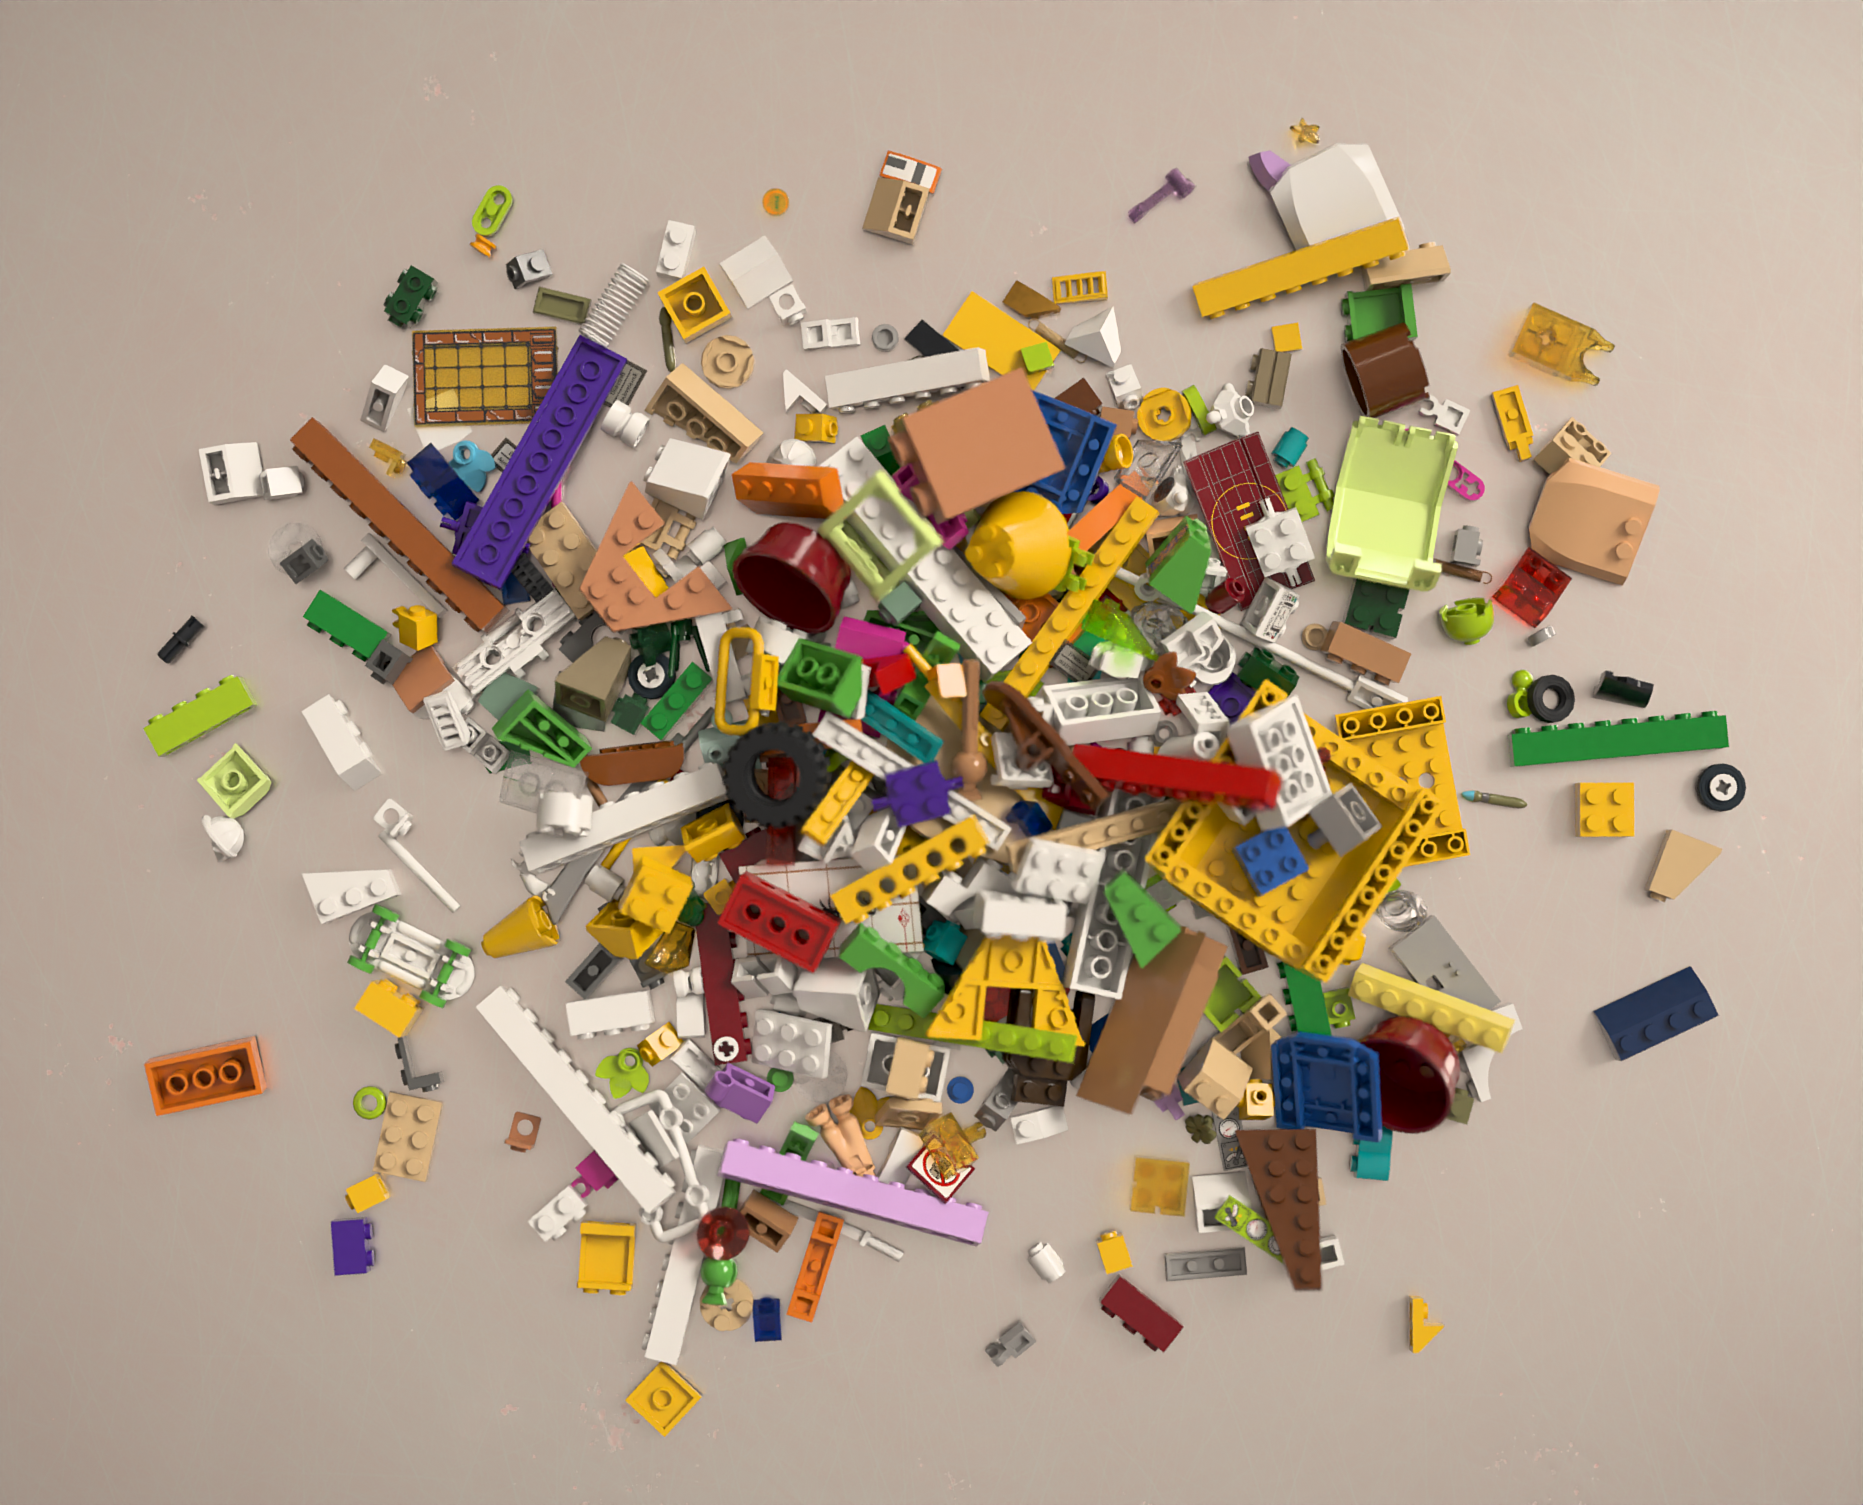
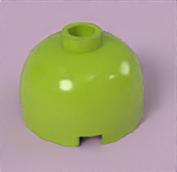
(1468, 620)

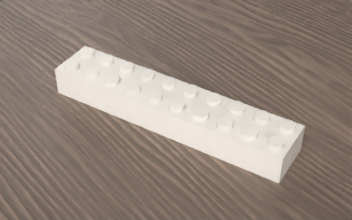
(942, 580)

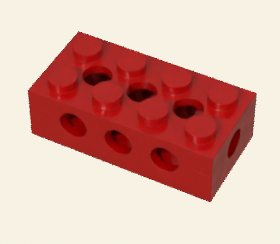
(765, 932)

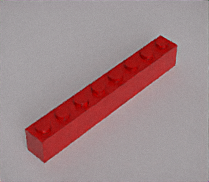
(1181, 777)

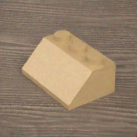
(1417, 267)

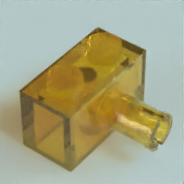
(951, 1145)

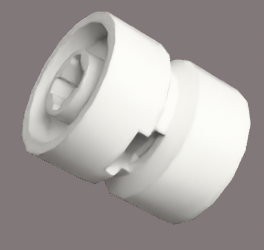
(624, 423)

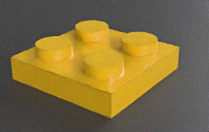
(663, 1398)

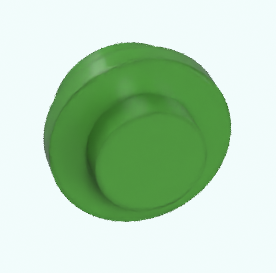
(780, 1078)

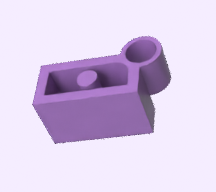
(740, 1092)

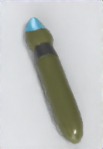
(1495, 799)

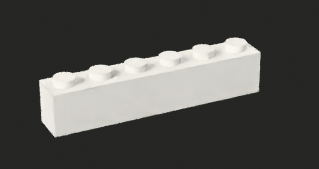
(907, 379)

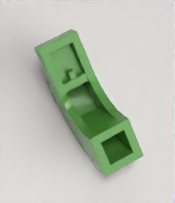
(914, 694)
(798, 1142)

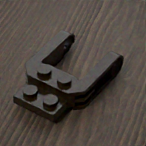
(1044, 1079)

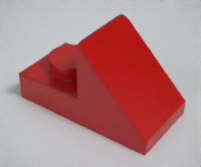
(889, 671)

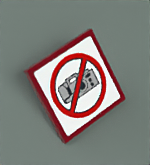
(927, 1171)

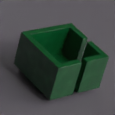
(1375, 606)

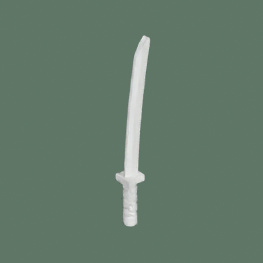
(848, 1230)

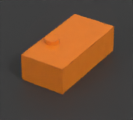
(205, 1076)

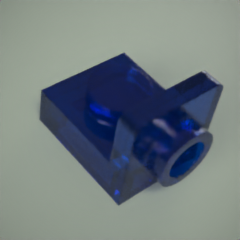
(1029, 818)
(767, 1319)

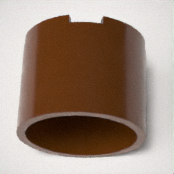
(1385, 371)

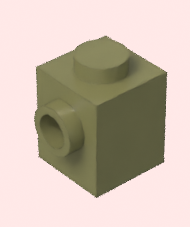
(1461, 1106)

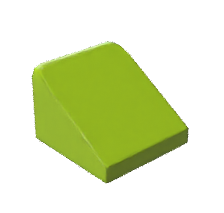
(1037, 358)

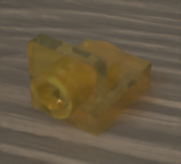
(385, 453)

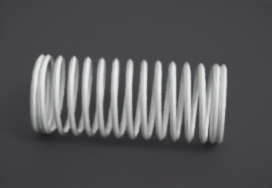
(631, 273)

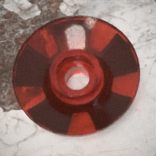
(733, 1238)

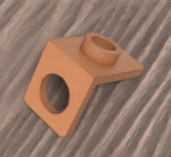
(522, 1142)

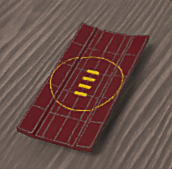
(1228, 489)

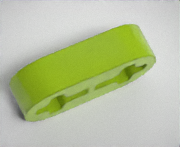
(1198, 409)

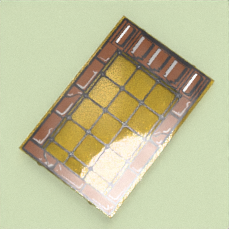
(482, 375)

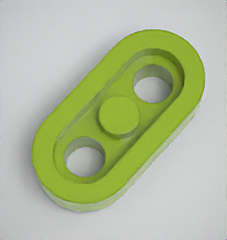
(492, 211)

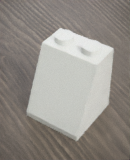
(687, 476)
(838, 993)

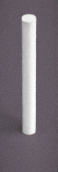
(419, 871)

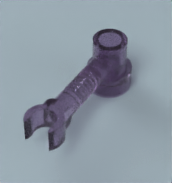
(1176, 184)

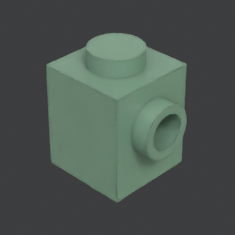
(899, 604)

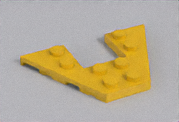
(1012, 965)

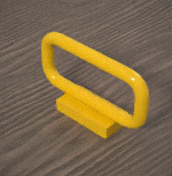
(763, 681)

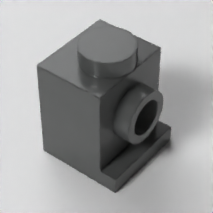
(387, 662)

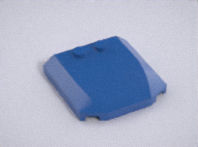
(1082, 445)
(1327, 1085)

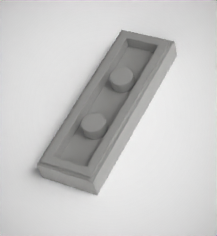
(1205, 1264)

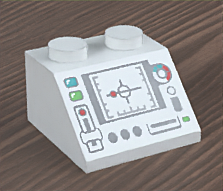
(1270, 610)

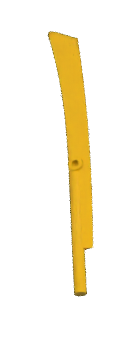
(954, 711)

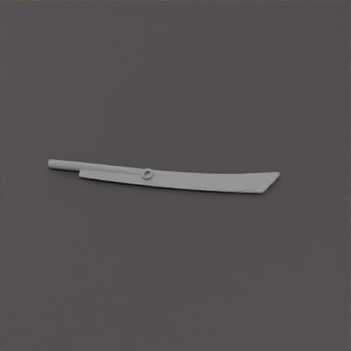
(575, 871)

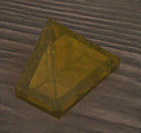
(672, 949)

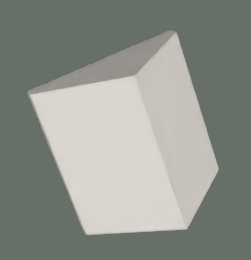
(756, 272)

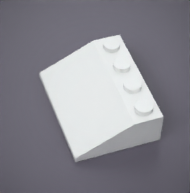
(1282, 742)

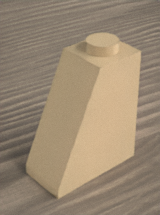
(1678, 864)

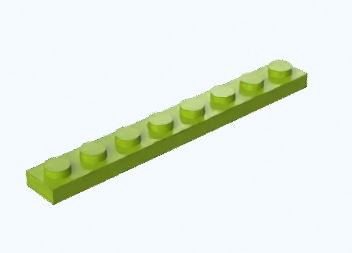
(993, 1036)

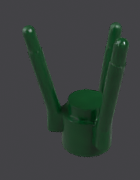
(681, 633)

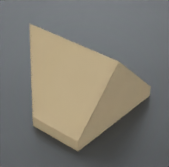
(1259, 1055)

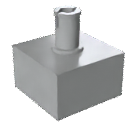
(1343, 821)

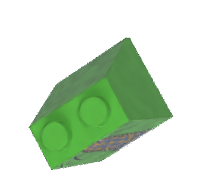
(1181, 563)

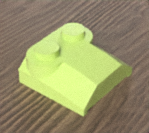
(235, 782)

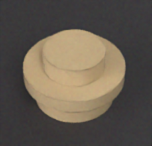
(1314, 636)

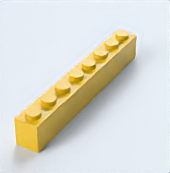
(1300, 267)

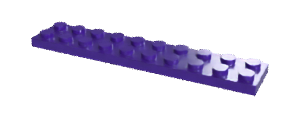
(539, 462)

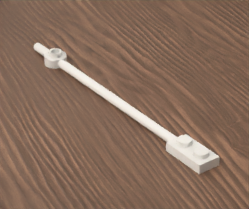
(1362, 692)

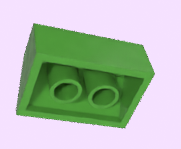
(822, 677)

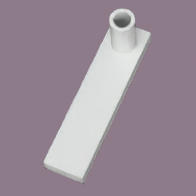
(375, 549)

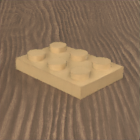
(407, 1136)

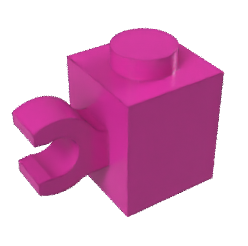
(594, 1174)

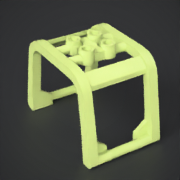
(860, 556)

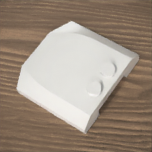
(1332, 194)

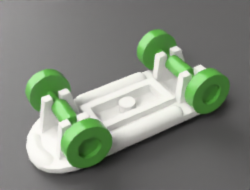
(410, 955)

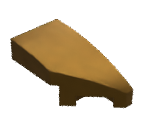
(1028, 301)

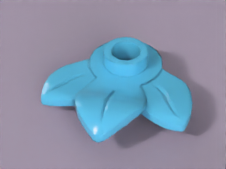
(475, 467)

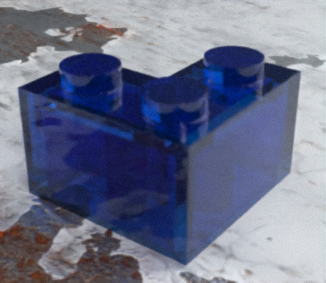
(440, 480)

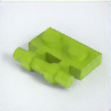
(1297, 494)

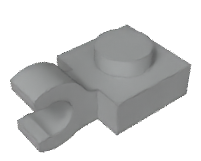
(1012, 1343)

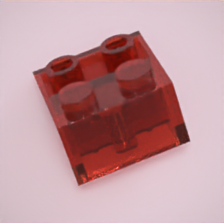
(1532, 587)

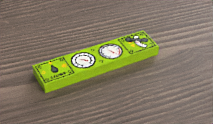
(1248, 1225)

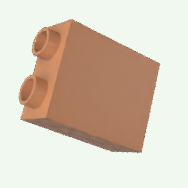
(976, 447)

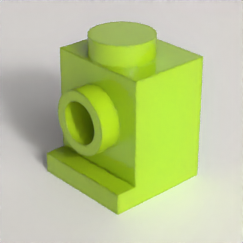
(1335, 997)

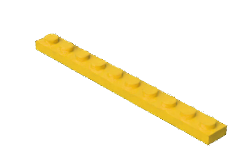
(1076, 605)

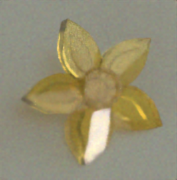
(1306, 131)

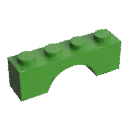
(867, 950)

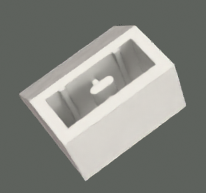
(231, 472)
(1210, 1194)

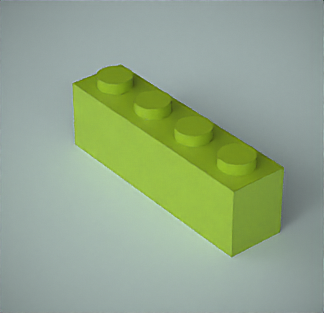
(199, 716)

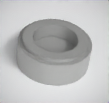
(885, 337)
(1541, 635)

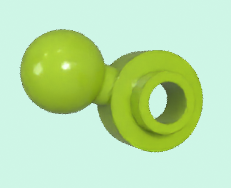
(1517, 701)

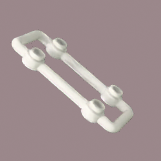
(696, 1194)

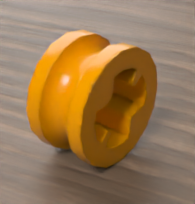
(483, 245)

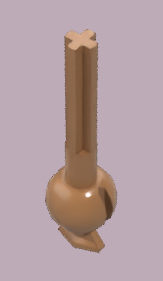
(970, 762)

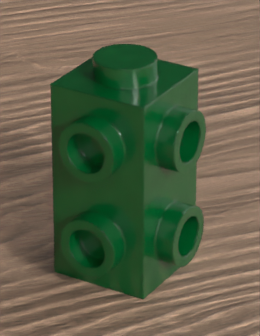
(406, 303)
(1261, 665)

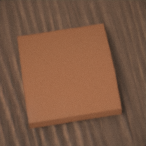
(422, 678)

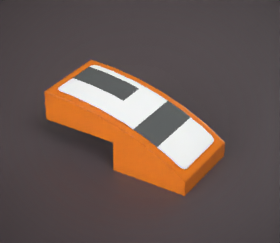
(911, 170)

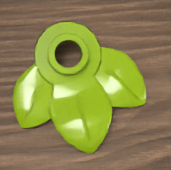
(623, 1076)

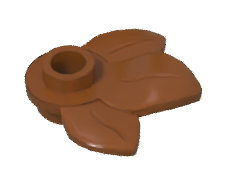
(1172, 678)

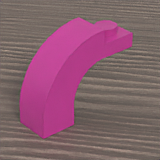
(949, 531)

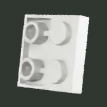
(1007, 771)

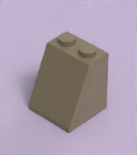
(595, 678)

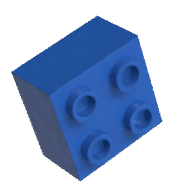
(1270, 860)

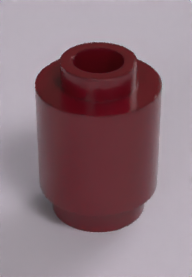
(1225, 596)

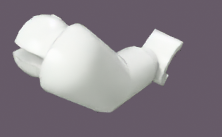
(532, 884)

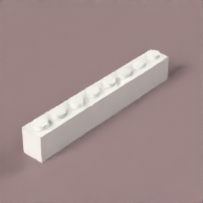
(629, 818)
(682, 1267)

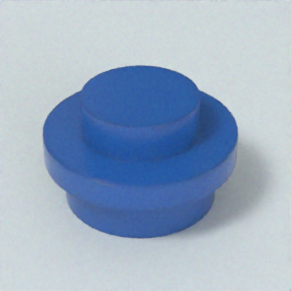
(960, 1090)

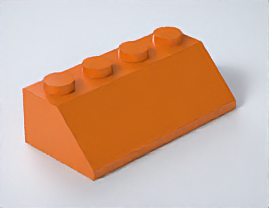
(789, 489)

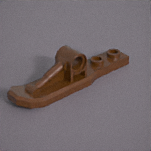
(1042, 741)

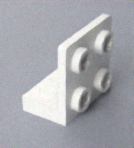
(1204, 714)

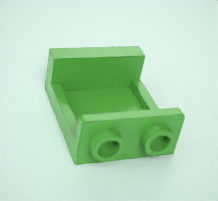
(1378, 310)

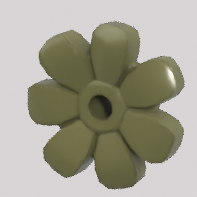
(1201, 1128)

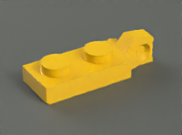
(1514, 421)

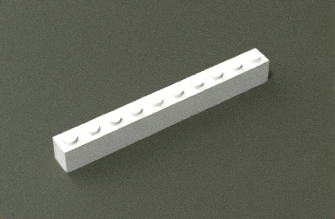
(576, 1099)

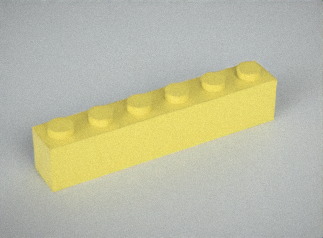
(1431, 1006)

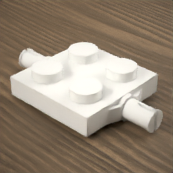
(1280, 542)

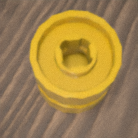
(1118, 454)

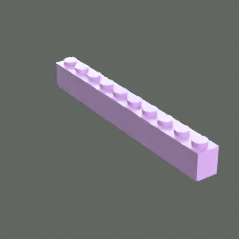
(851, 1192)

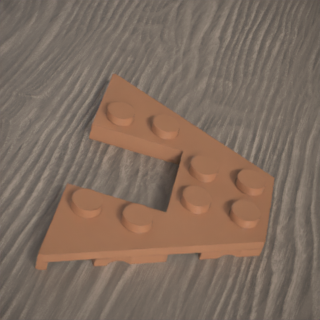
(619, 592)

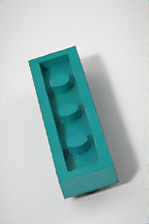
(901, 728)

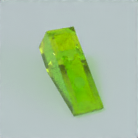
(1117, 627)

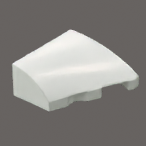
(1194, 642)

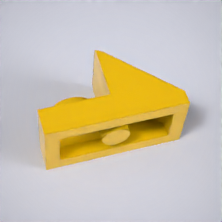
(1419, 1332)

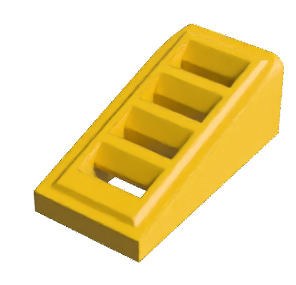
(1078, 278)

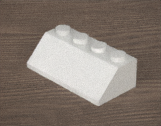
(1102, 709)

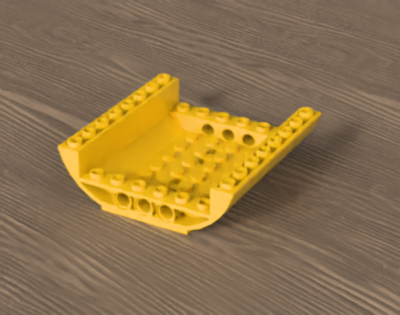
(1323, 910)

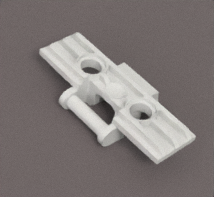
(518, 646)

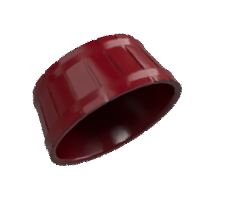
(794, 577)
(1415, 1073)

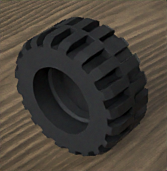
(745, 789)

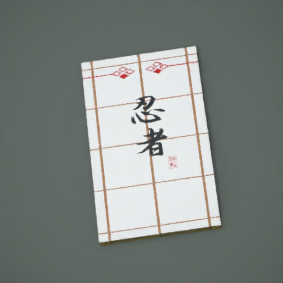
(817, 881)

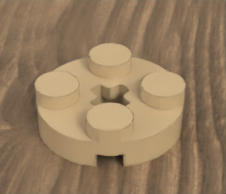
(741, 1308)

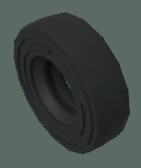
(1536, 703)

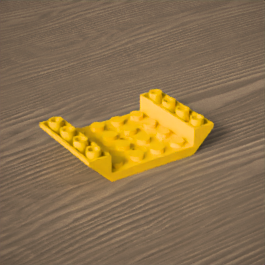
(1411, 742)

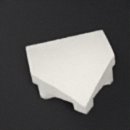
(837, 846)

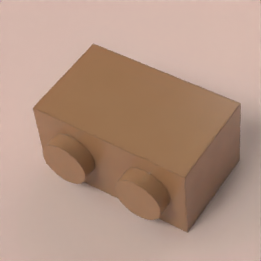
(767, 1220)

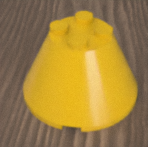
(1021, 545)

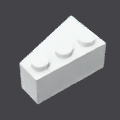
(341, 742)

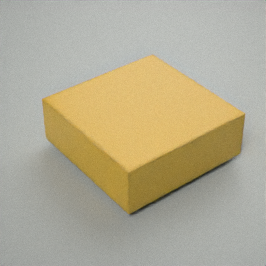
(1286, 337)

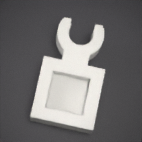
(1449, 415)

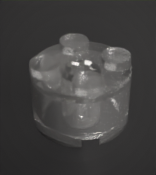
(1157, 622)

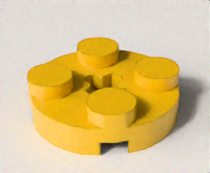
(1151, 407)

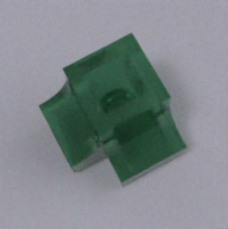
(650, 642)

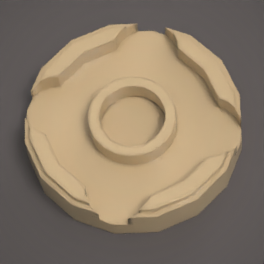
(727, 362)

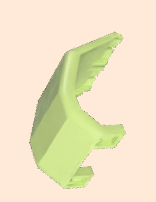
(1390, 504)

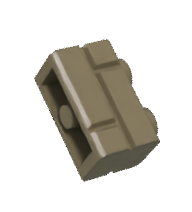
(1269, 378)

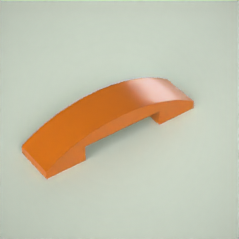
(815, 1266)

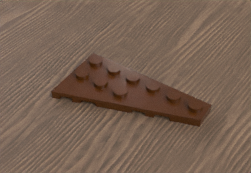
(1287, 1186)

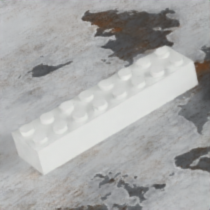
(1098, 945)

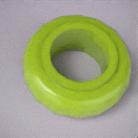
(357, 1102)

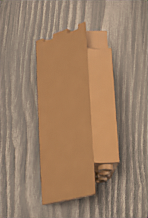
(1152, 1023)

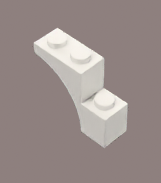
(984, 875)
(1477, 1059)

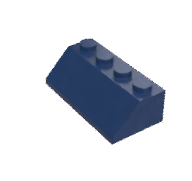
(1655, 1013)

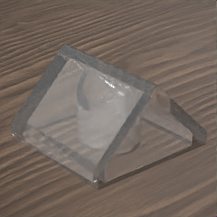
(1148, 467)

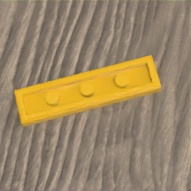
(837, 803)

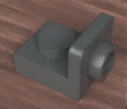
(304, 561)
(647, 975)

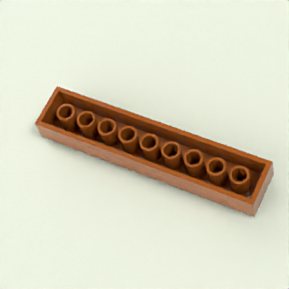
(396, 522)

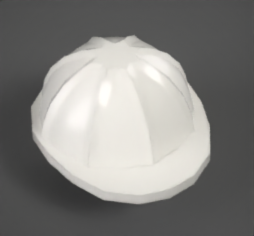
(792, 453)
(1219, 666)
(225, 834)

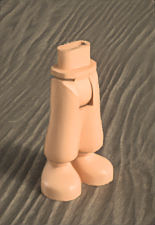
(845, 1137)

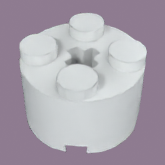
(777, 638)
(564, 813)

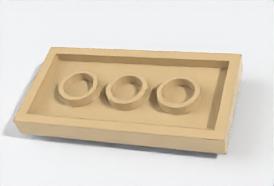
(564, 555)

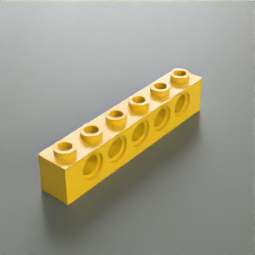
(847, 898)

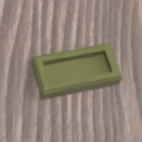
(561, 306)

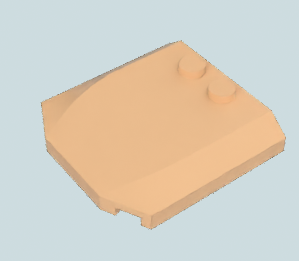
(1592, 520)

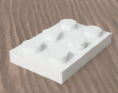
(1058, 871)
(791, 1043)

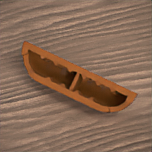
(634, 763)

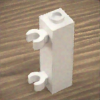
(711, 629)

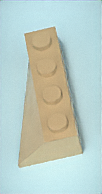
(703, 413)

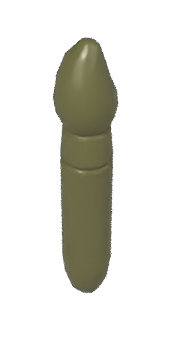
(667, 338)

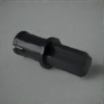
(180, 640)

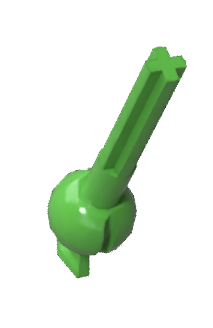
(721, 1273)

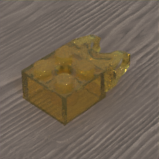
(1566, 348)

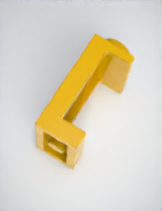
(606, 1256)

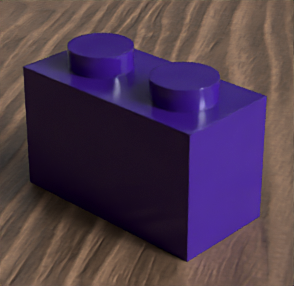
(351, 1246)

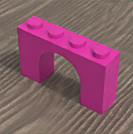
(869, 641)

